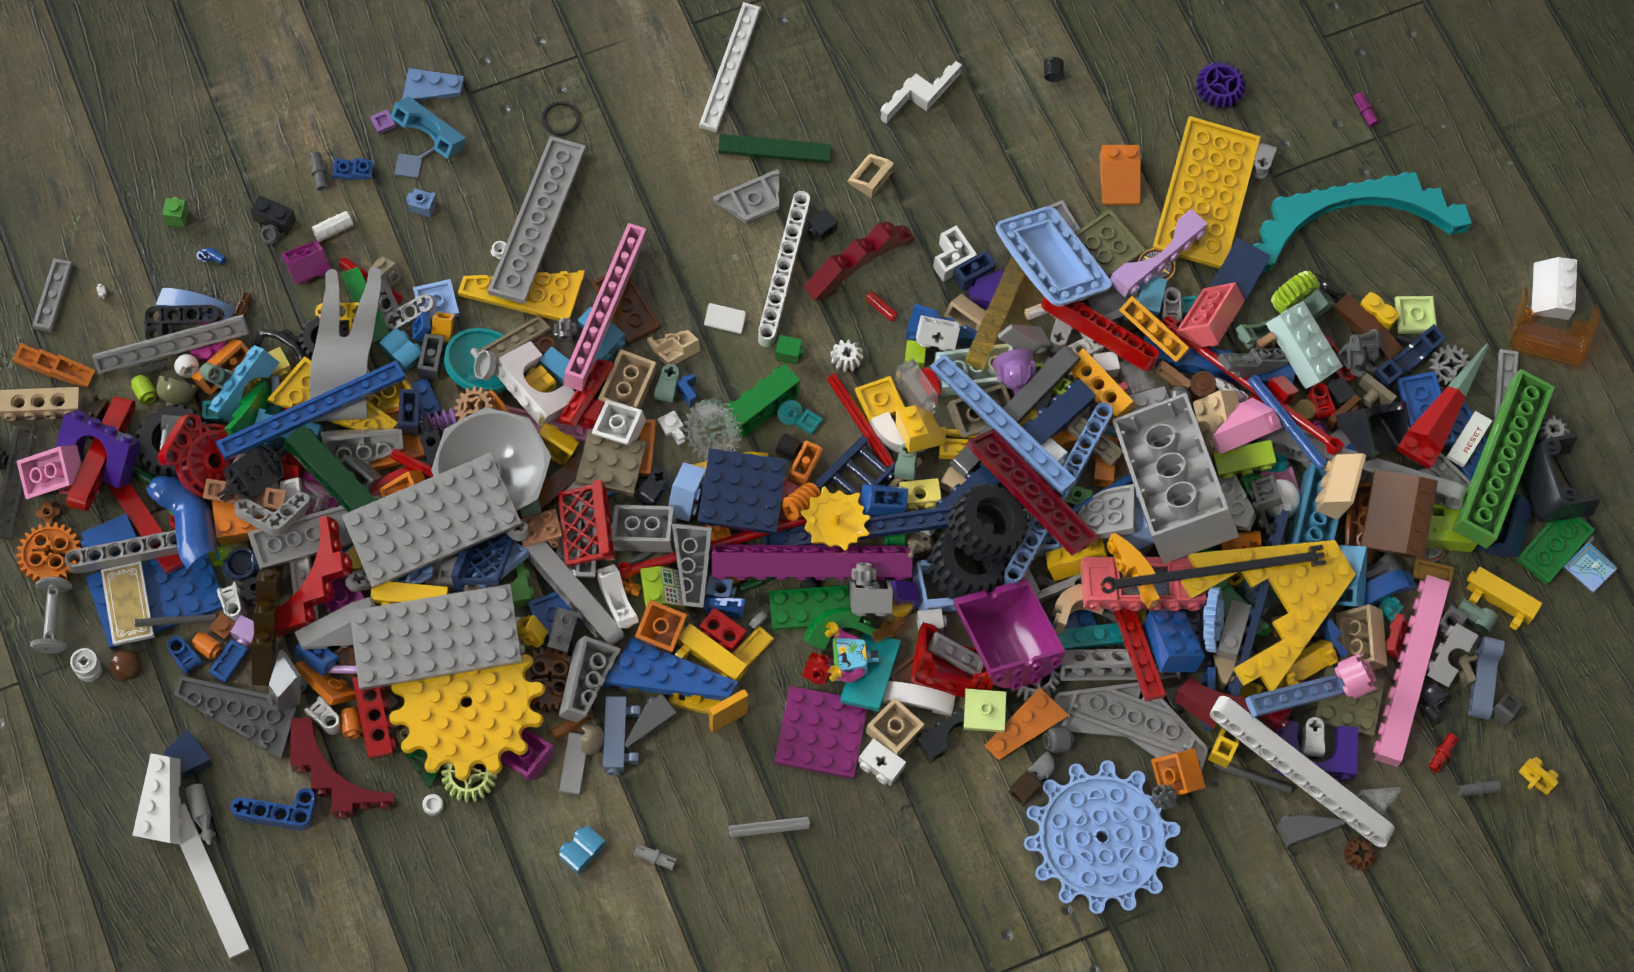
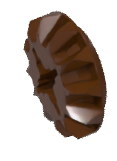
(1355, 861)

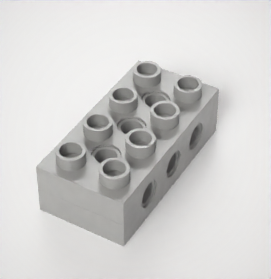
(1175, 478)

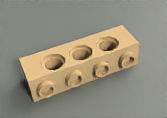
(32, 397)

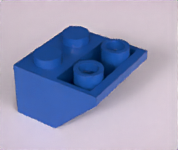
(883, 499)

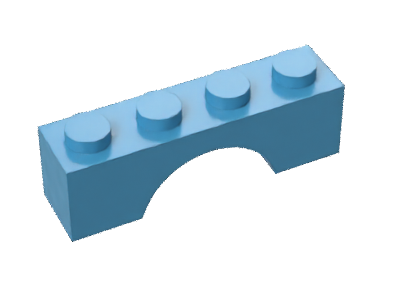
(413, 115)
(256, 364)

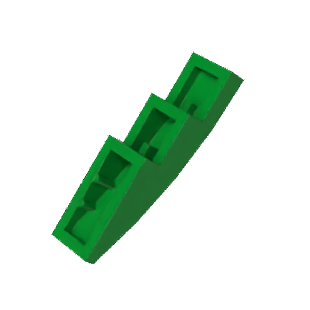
(355, 286)
(249, 407)

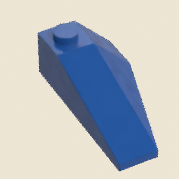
(965, 336)

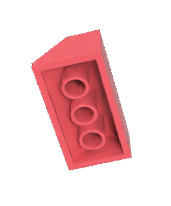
(1211, 314)

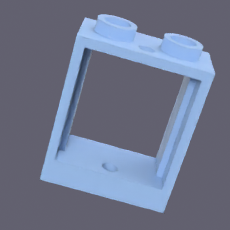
(945, 604)

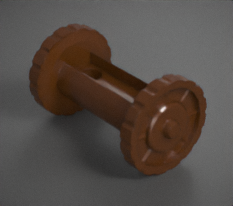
(1202, 385)

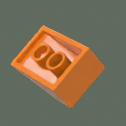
(1120, 174)

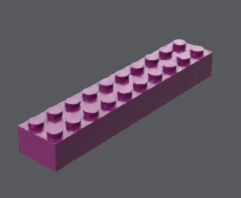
(807, 561)

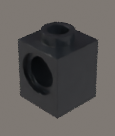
(822, 225)
(1339, 392)

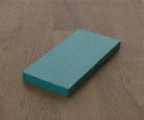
(871, 688)

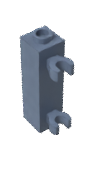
(614, 735)

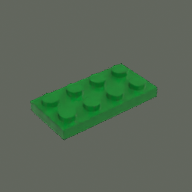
(1554, 547)
(799, 607)

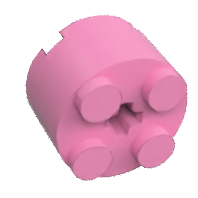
(1357, 676)

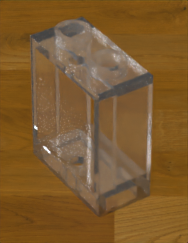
(915, 386)

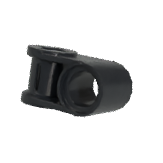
(651, 489)

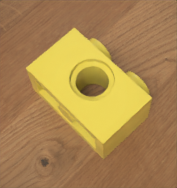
(928, 488)

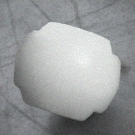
(186, 365)

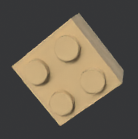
(895, 727)

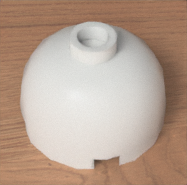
(1290, 499)

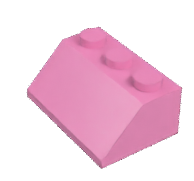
(49, 470)

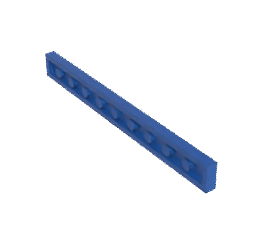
(310, 410)

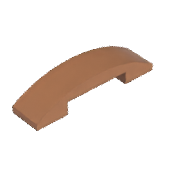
(269, 498)

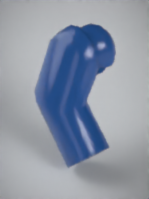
(210, 254)

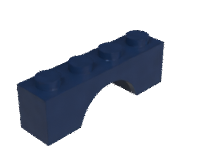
(1410, 357)

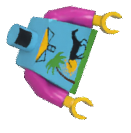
(849, 655)

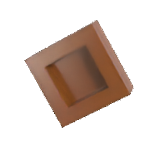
(222, 627)

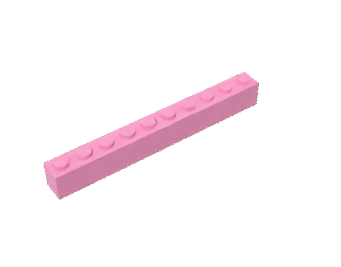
(604, 307)
(1412, 670)

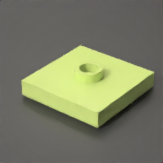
(1415, 313)
(984, 710)

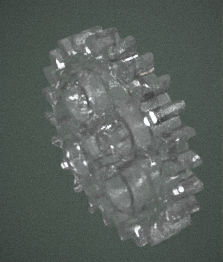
(707, 412)

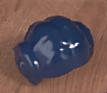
(240, 564)

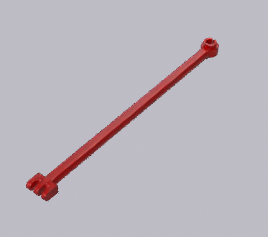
(1333, 444)
(627, 571)

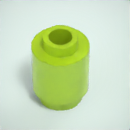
(143, 389)

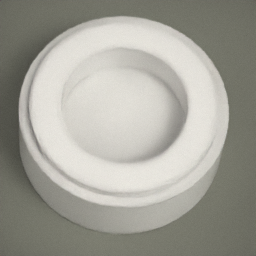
(432, 804)

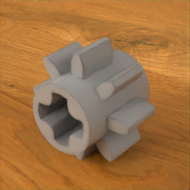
(863, 574)

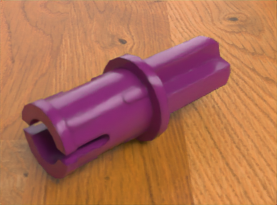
(1366, 110)

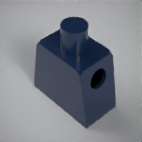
(191, 755)

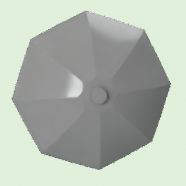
(512, 443)

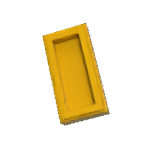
(753, 646)

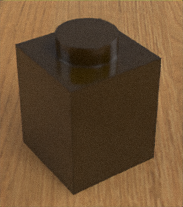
(1025, 788)

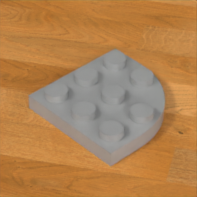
(1111, 511)

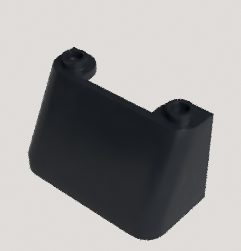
(1376, 428)

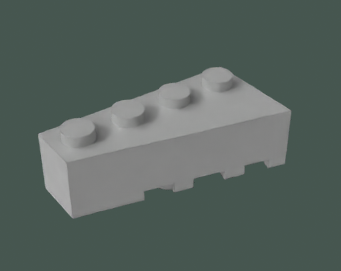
(693, 555)

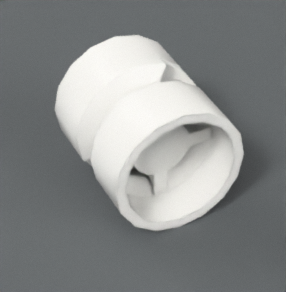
(86, 665)

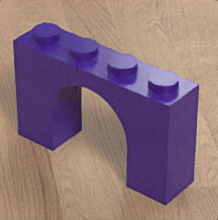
(120, 447)
(1345, 753)

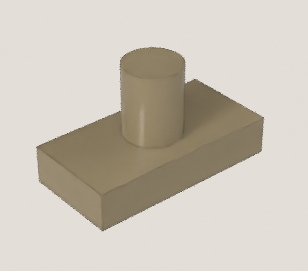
(1375, 391)

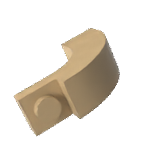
(1067, 603)

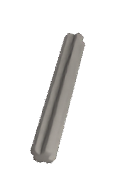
(769, 827)

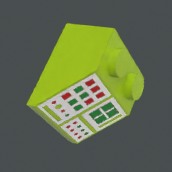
(662, 586)

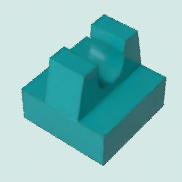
(1390, 608)

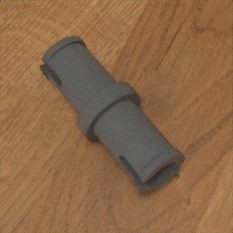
(318, 171)
(1479, 788)

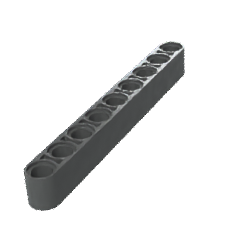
(1025, 401)

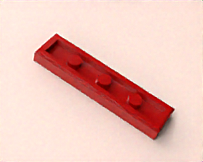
(582, 399)

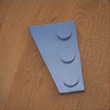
(428, 84)

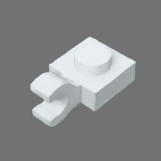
(672, 426)

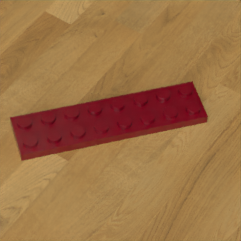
(1032, 491)

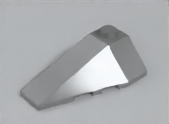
(363, 443)
(332, 629)

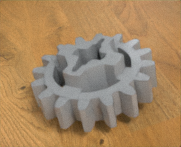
(1450, 373)

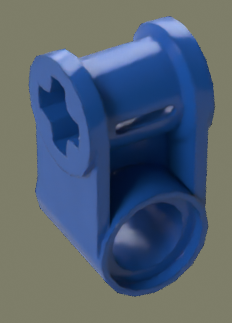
(185, 657)

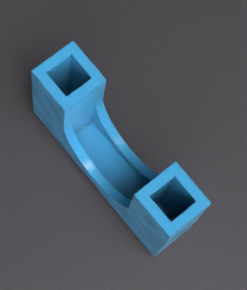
(556, 363)

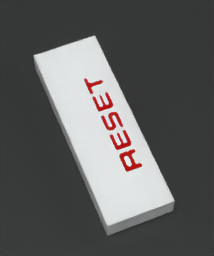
(1469, 439)

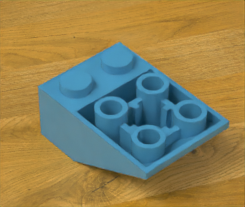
(1355, 592)

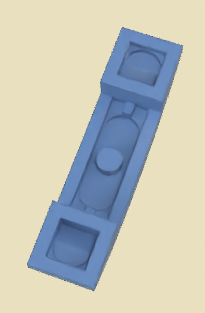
(177, 297)

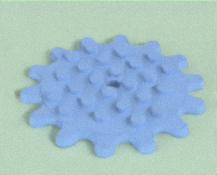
(1082, 862)

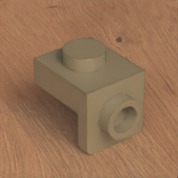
(388, 270)
(1465, 674)

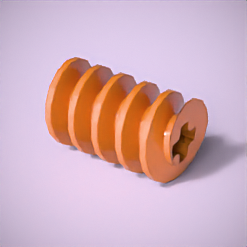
(799, 501)

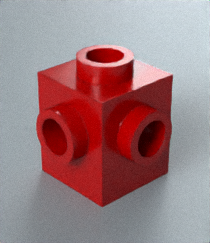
(817, 668)

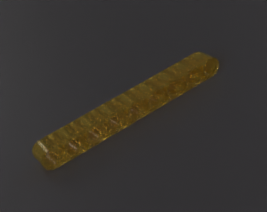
(995, 315)

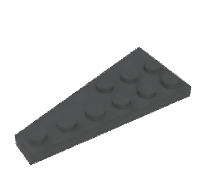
(240, 711)

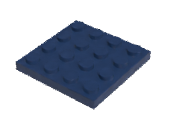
(742, 491)

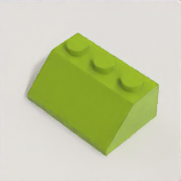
(1244, 460)

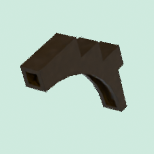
(265, 624)

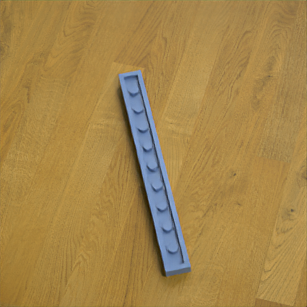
(1003, 424)

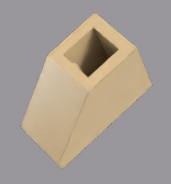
(1224, 670)

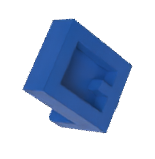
(421, 326)
(686, 389)

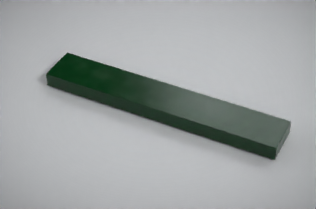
(774, 148)

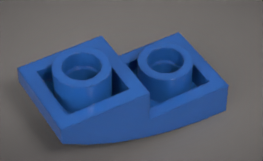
(352, 170)

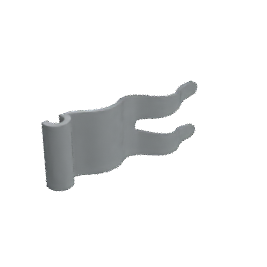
(344, 358)

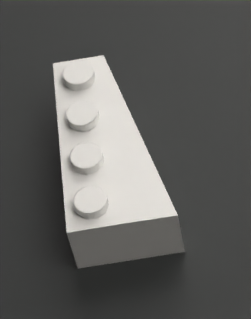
(160, 801)

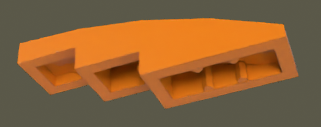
(53, 366)

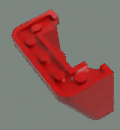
(939, 674)

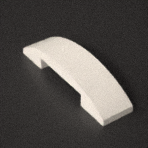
(920, 696)

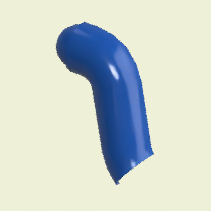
(192, 518)

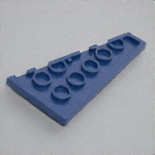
(665, 673)

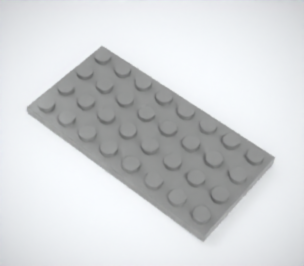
(431, 520)
(435, 637)

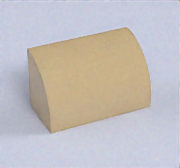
(965, 312)

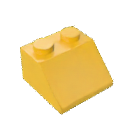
(918, 428)
(557, 443)

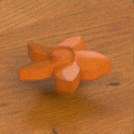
(631, 587)

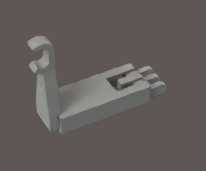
(1049, 592)

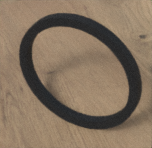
(555, 104)

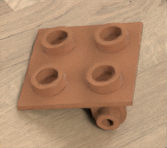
(543, 528)

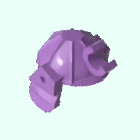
(1015, 368)

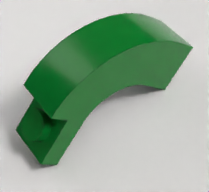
(843, 618)

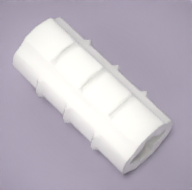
(332, 226)

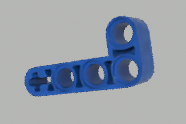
(273, 809)

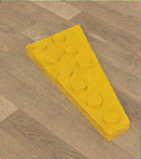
(549, 297)
(296, 390)

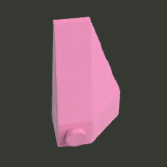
(1246, 423)

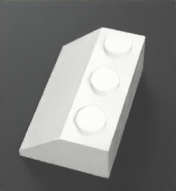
(1554, 288)

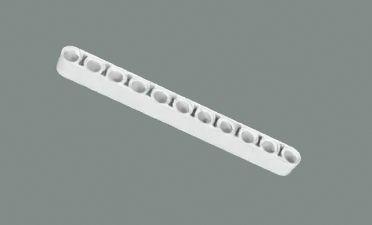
(1302, 771)

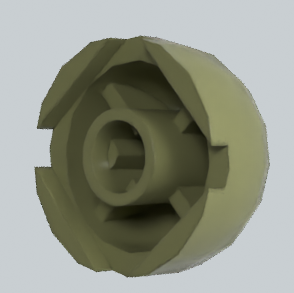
(175, 391)

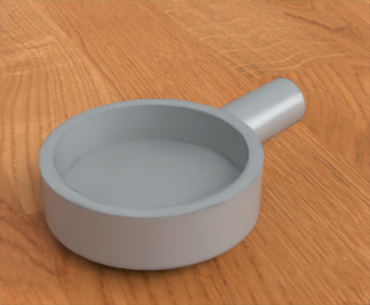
(484, 363)

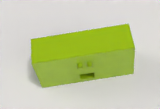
(1441, 531)

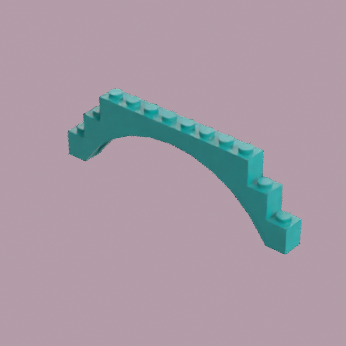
(1397, 192)

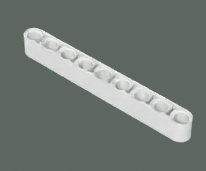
(784, 276)

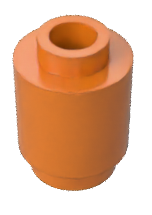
(207, 645)
(351, 723)

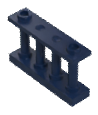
(846, 461)

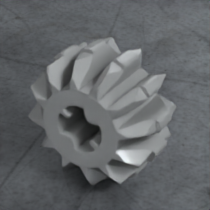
(1551, 424)

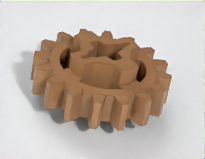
(468, 405)

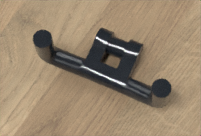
(285, 337)

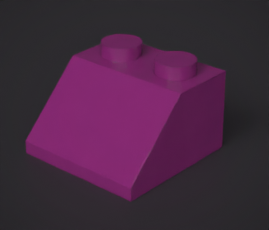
(306, 262)

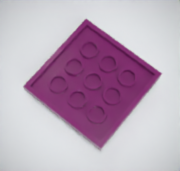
(820, 733)

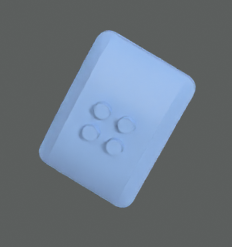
(1052, 256)

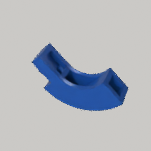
(1388, 585)

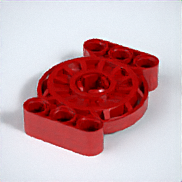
(193, 455)

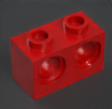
(726, 628)

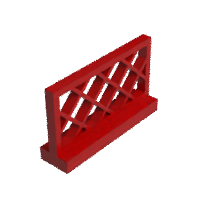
(602, 519)

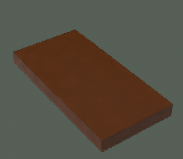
(633, 312)

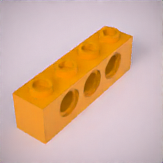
(1154, 329)
(1123, 403)

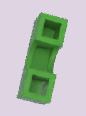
(520, 590)

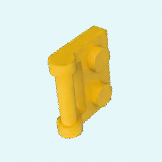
(952, 446)

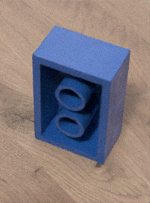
(1172, 641)

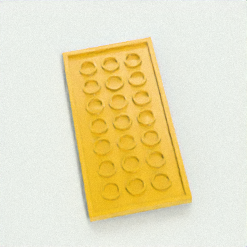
(1212, 182)

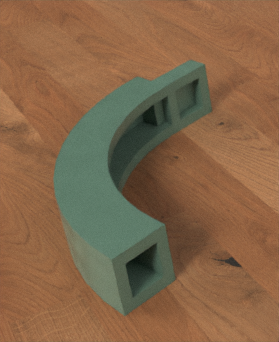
(1317, 303)

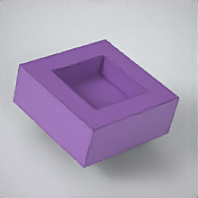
(382, 122)

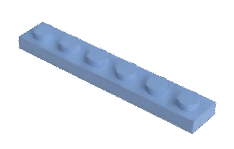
(1295, 695)

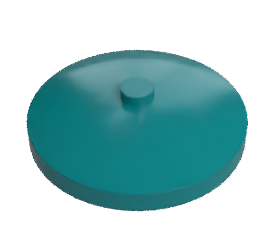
(460, 362)

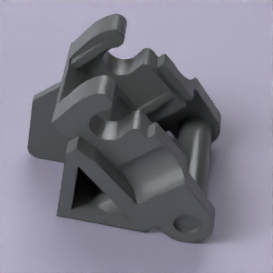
(1360, 352)

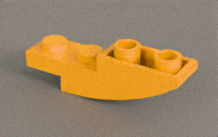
(1133, 563)

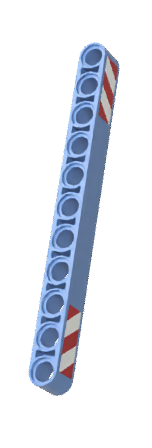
(1077, 453)

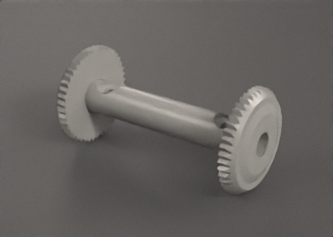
(52, 645)

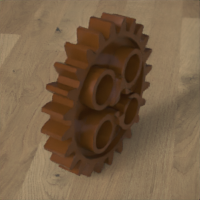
(547, 661)

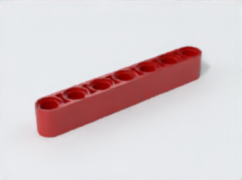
(1105, 333)
(92, 469)

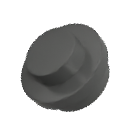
(269, 234)

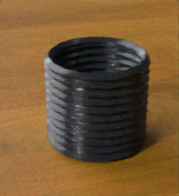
(1053, 69)
(788, 446)

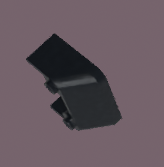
(1543, 488)

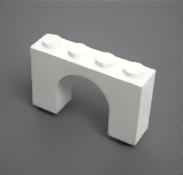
(540, 405)

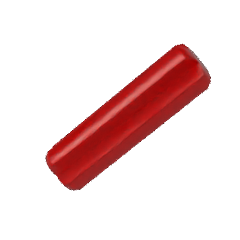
(881, 306)

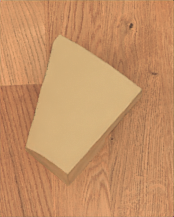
(675, 347)

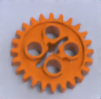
(54, 537)

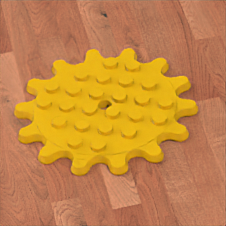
(472, 733)

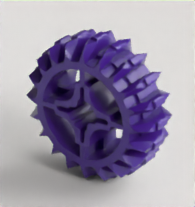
(1218, 91)

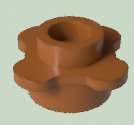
(54, 512)

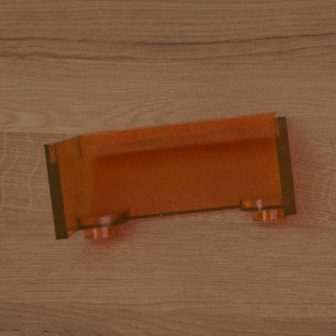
(1551, 342)

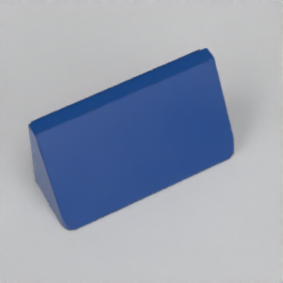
(318, 659)

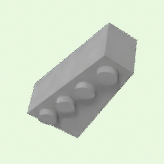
(586, 675)

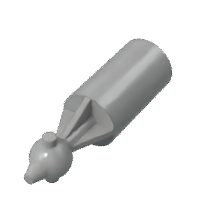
(200, 810)

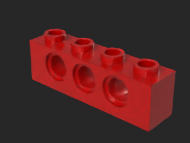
(375, 748)

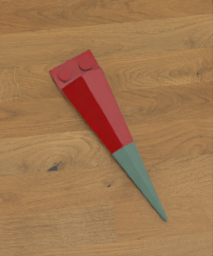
(1429, 433)

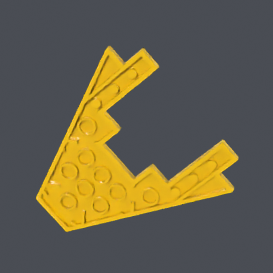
(1304, 591)

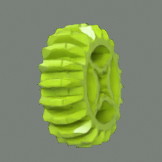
(1295, 291)

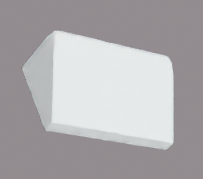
(725, 318)

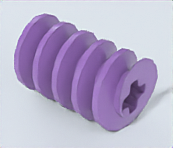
(442, 421)

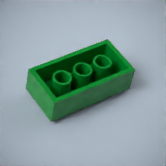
(763, 400)

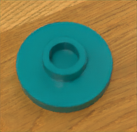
(789, 412)

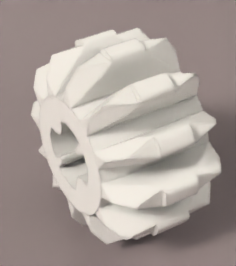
(849, 350)

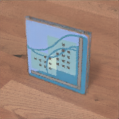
(1590, 567)

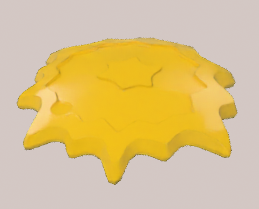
(835, 519)

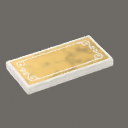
(126, 601)

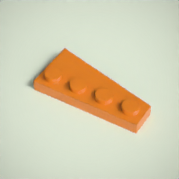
(1029, 721)

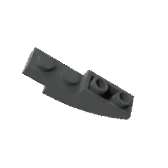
(1256, 362)

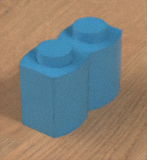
(400, 349)
(582, 849)

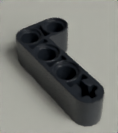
(183, 318)

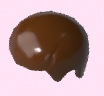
(125, 665)

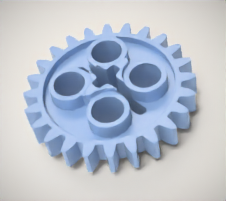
(1213, 619)

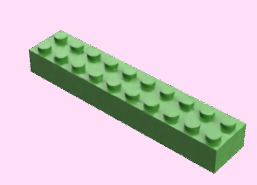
(1503, 459)

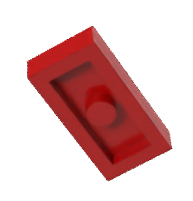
(1395, 641)

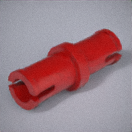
(1443, 753)

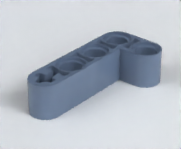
(1485, 670)

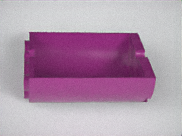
(1011, 634)

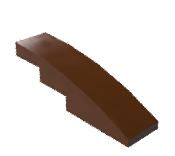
(1362, 321)

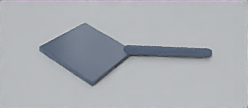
(409, 164)

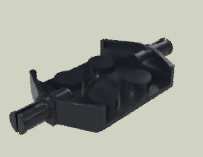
(240, 478)

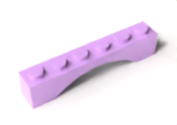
(1132, 275)

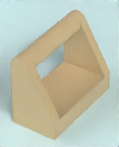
(869, 189)

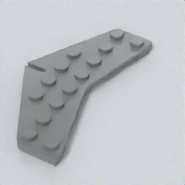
(1121, 713)

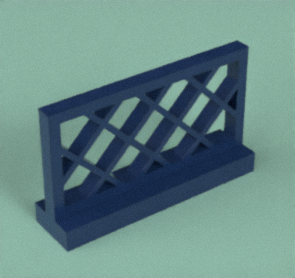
(465, 565)

